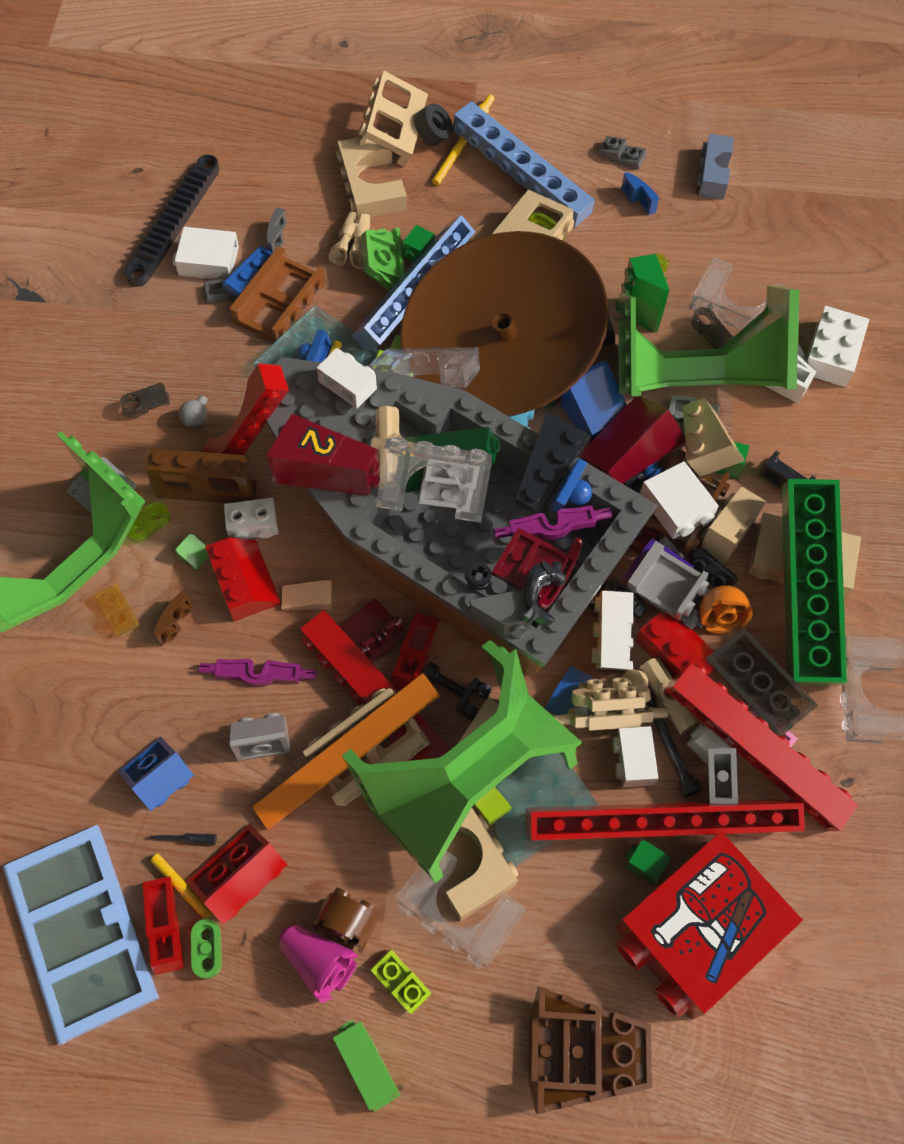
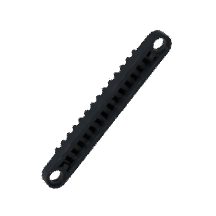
(172, 220)

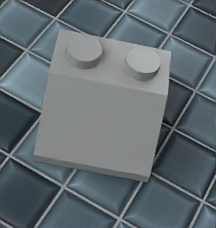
(260, 737)

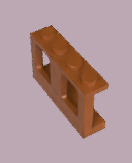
(264, 292)

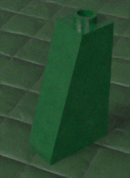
(464, 439)

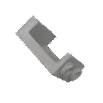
(667, 582)

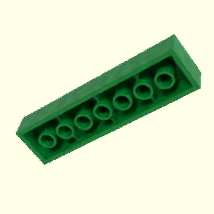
(813, 582)

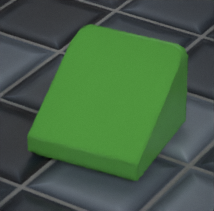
(192, 551)

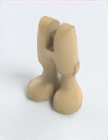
(350, 230)

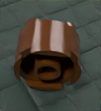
(346, 920)

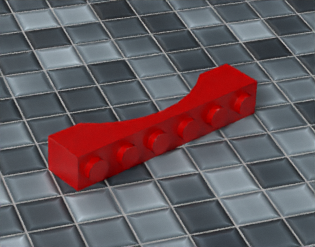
(263, 394)

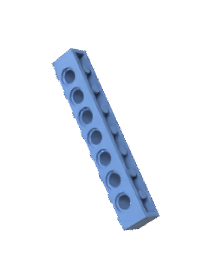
(520, 161)
(392, 306)

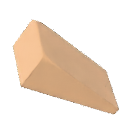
(307, 596)

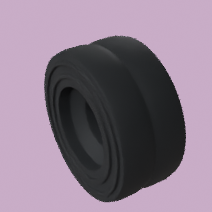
(434, 124)

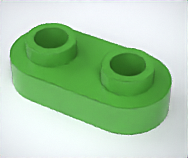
(206, 949)

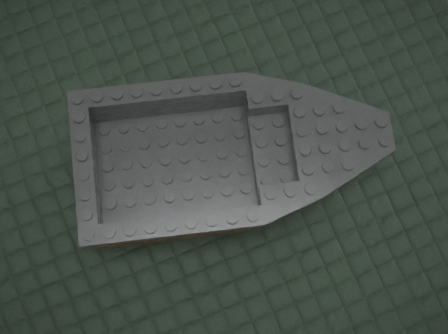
(424, 546)

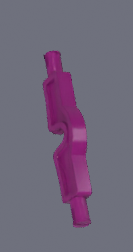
(566, 520)
(243, 670)

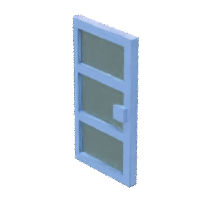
(79, 934)

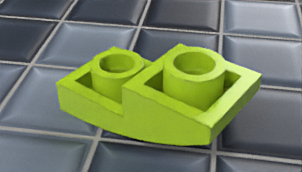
(492, 806)
(400, 981)

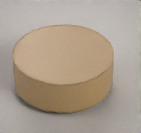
(636, 677)

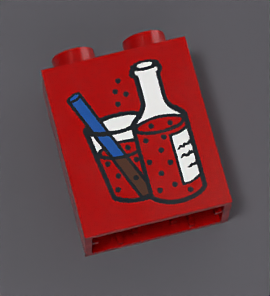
(705, 928)

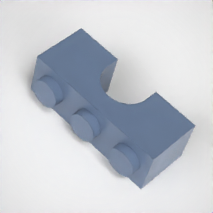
(715, 178)

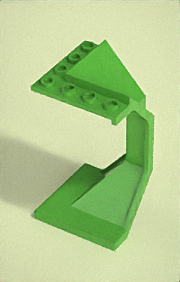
(757, 355)
(113, 514)
(430, 798)

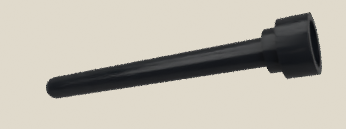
(688, 784)

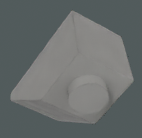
(722, 776)

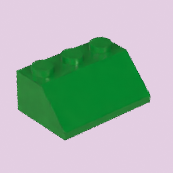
(648, 284)

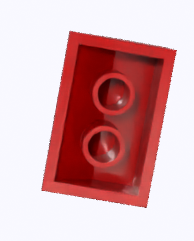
(242, 576)
(674, 644)
(236, 873)

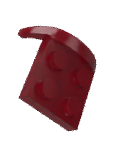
(526, 551)

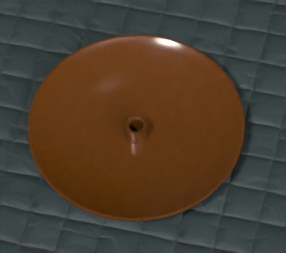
(535, 289)

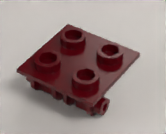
(374, 630)

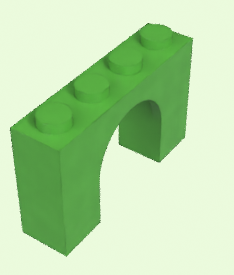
(366, 1065)

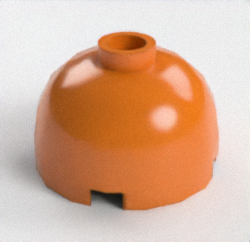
(724, 609)

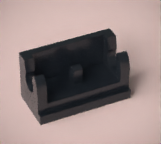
(778, 472)

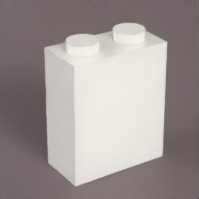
(206, 253)
(680, 500)

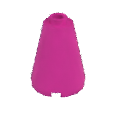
(317, 960)

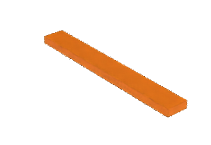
(331, 763)

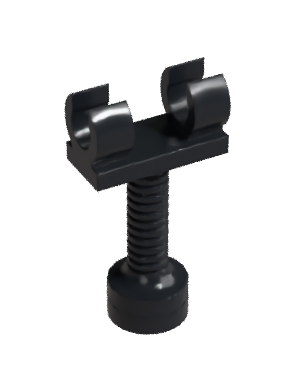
(466, 709)

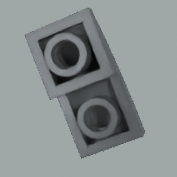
(618, 151)

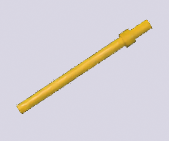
(458, 147)

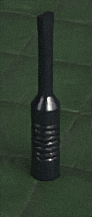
(190, 838)

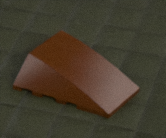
(584, 1053)

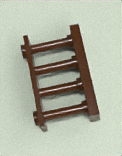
(720, 490)

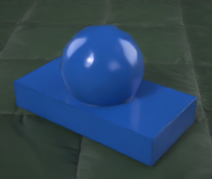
(317, 351)
(572, 488)

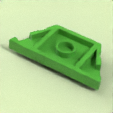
(383, 256)

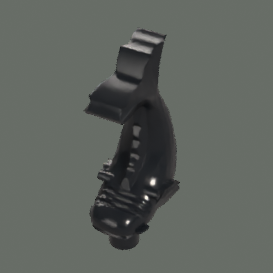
(536, 578)

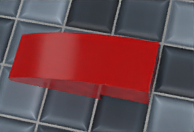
(415, 650)
(162, 926)

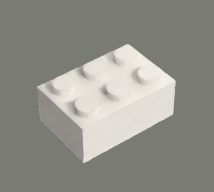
(836, 345)

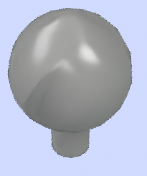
(193, 412)

